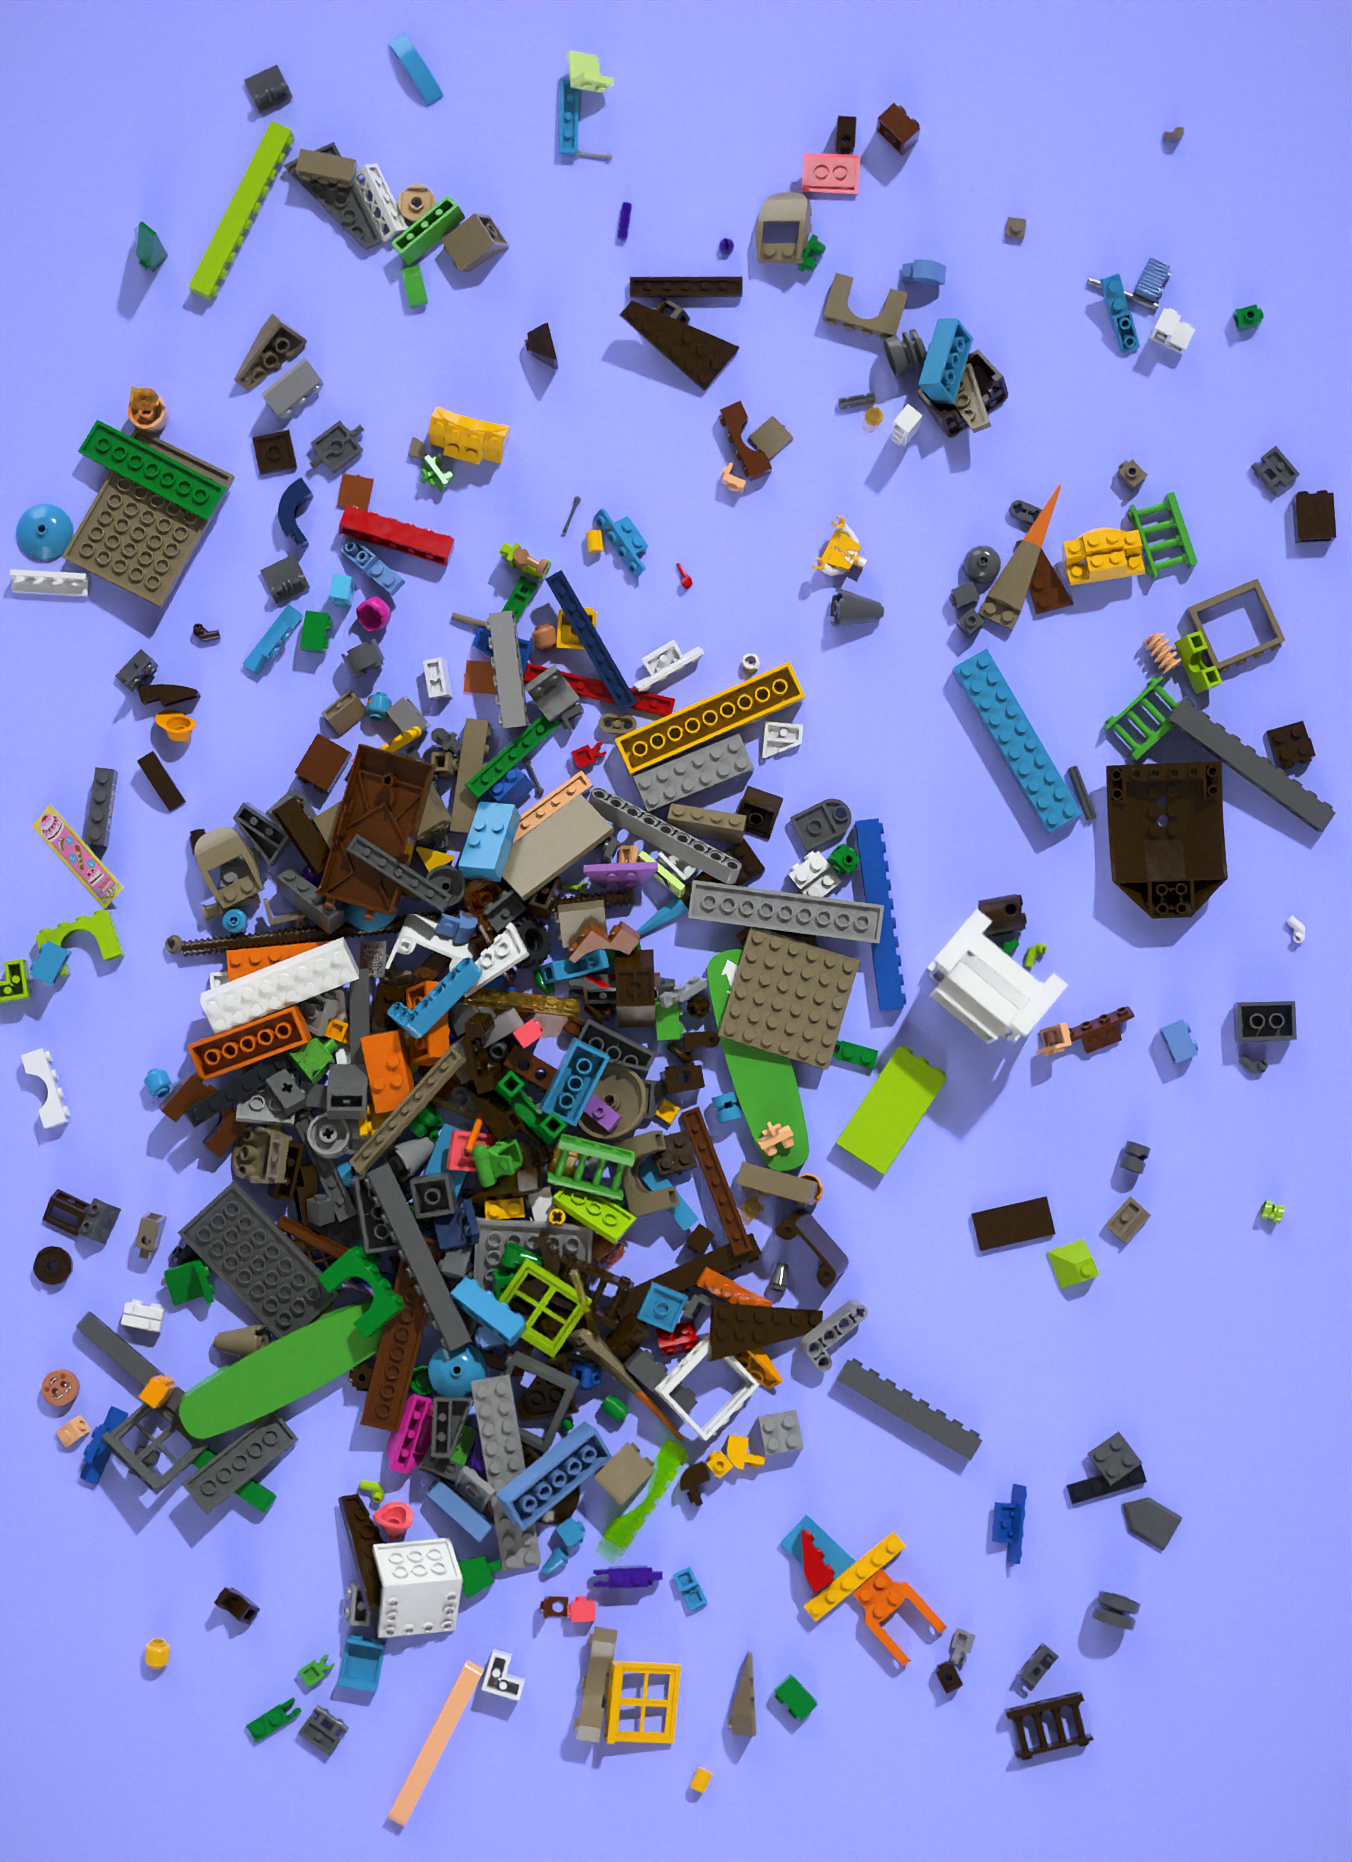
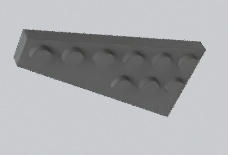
(341, 203)

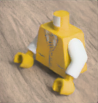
(841, 551)

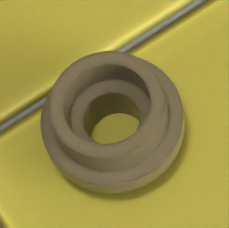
(173, 944)

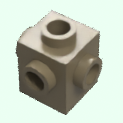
(446, 764)

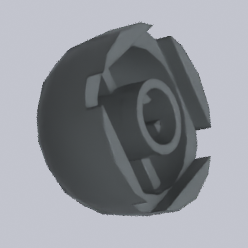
(980, 572)

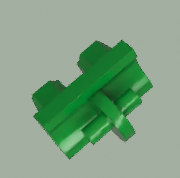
(816, 247)

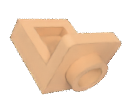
(734, 483)
(628, 854)
(73, 1431)

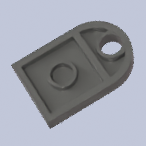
(820, 823)

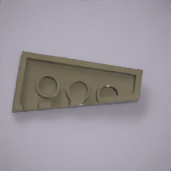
(970, 401)

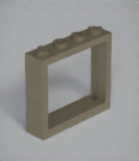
(1257, 651)

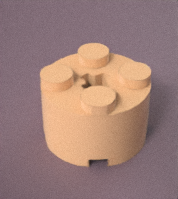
(150, 422)

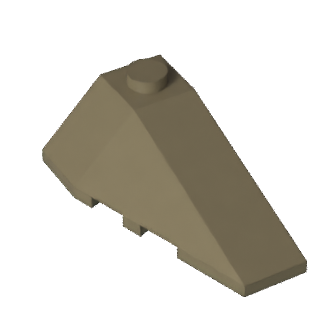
(270, 349)
(743, 1710)

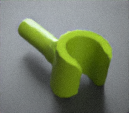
(575, 887)

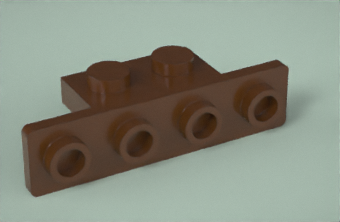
(484, 941)
(1102, 1030)

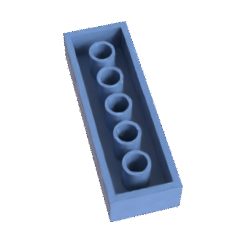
(553, 1475)

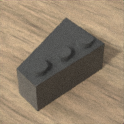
(262, 832)
(448, 1424)

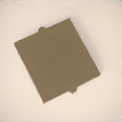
(771, 437)

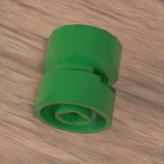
(426, 1117)

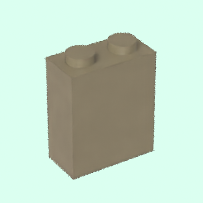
(577, 916)

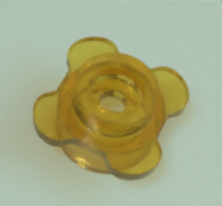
(757, 1207)

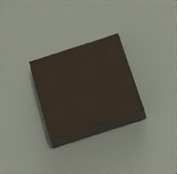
(274, 452)

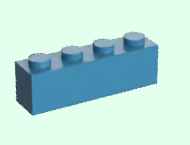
(488, 1311)

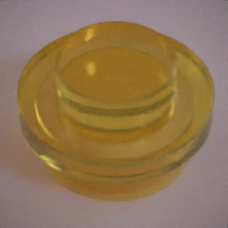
(874, 416)

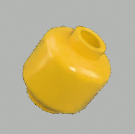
(157, 1653)

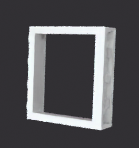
(726, 1410)

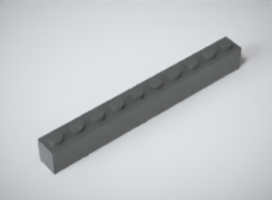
(1250, 765)
(417, 1257)

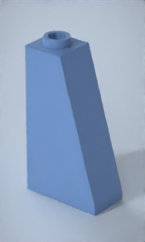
(459, 1509)

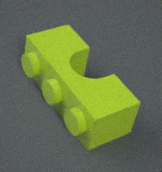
(1190, 651)

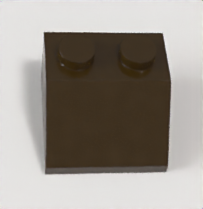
(760, 811)

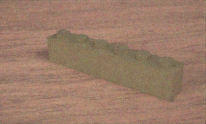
(471, 762)

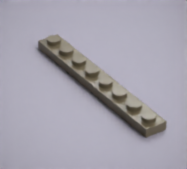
(407, 1110)

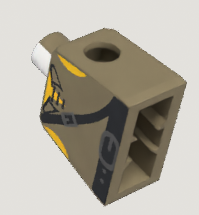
(150, 1226)

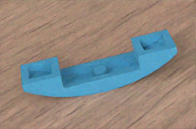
(416, 68)

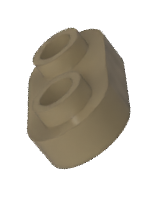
(618, 722)

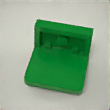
(189, 1283)

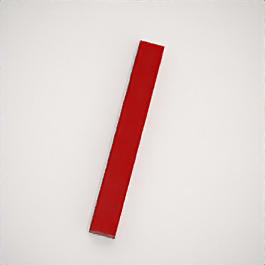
(598, 691)

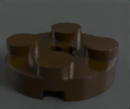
(58, 1255)

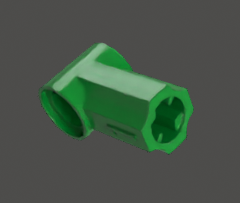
(515, 1256)

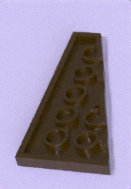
(362, 1536)

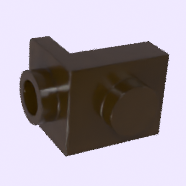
(600, 1011)

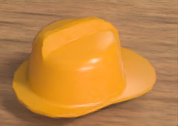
(176, 724)

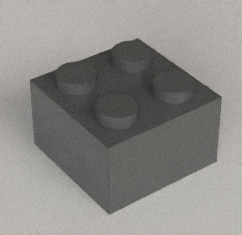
(434, 1195)

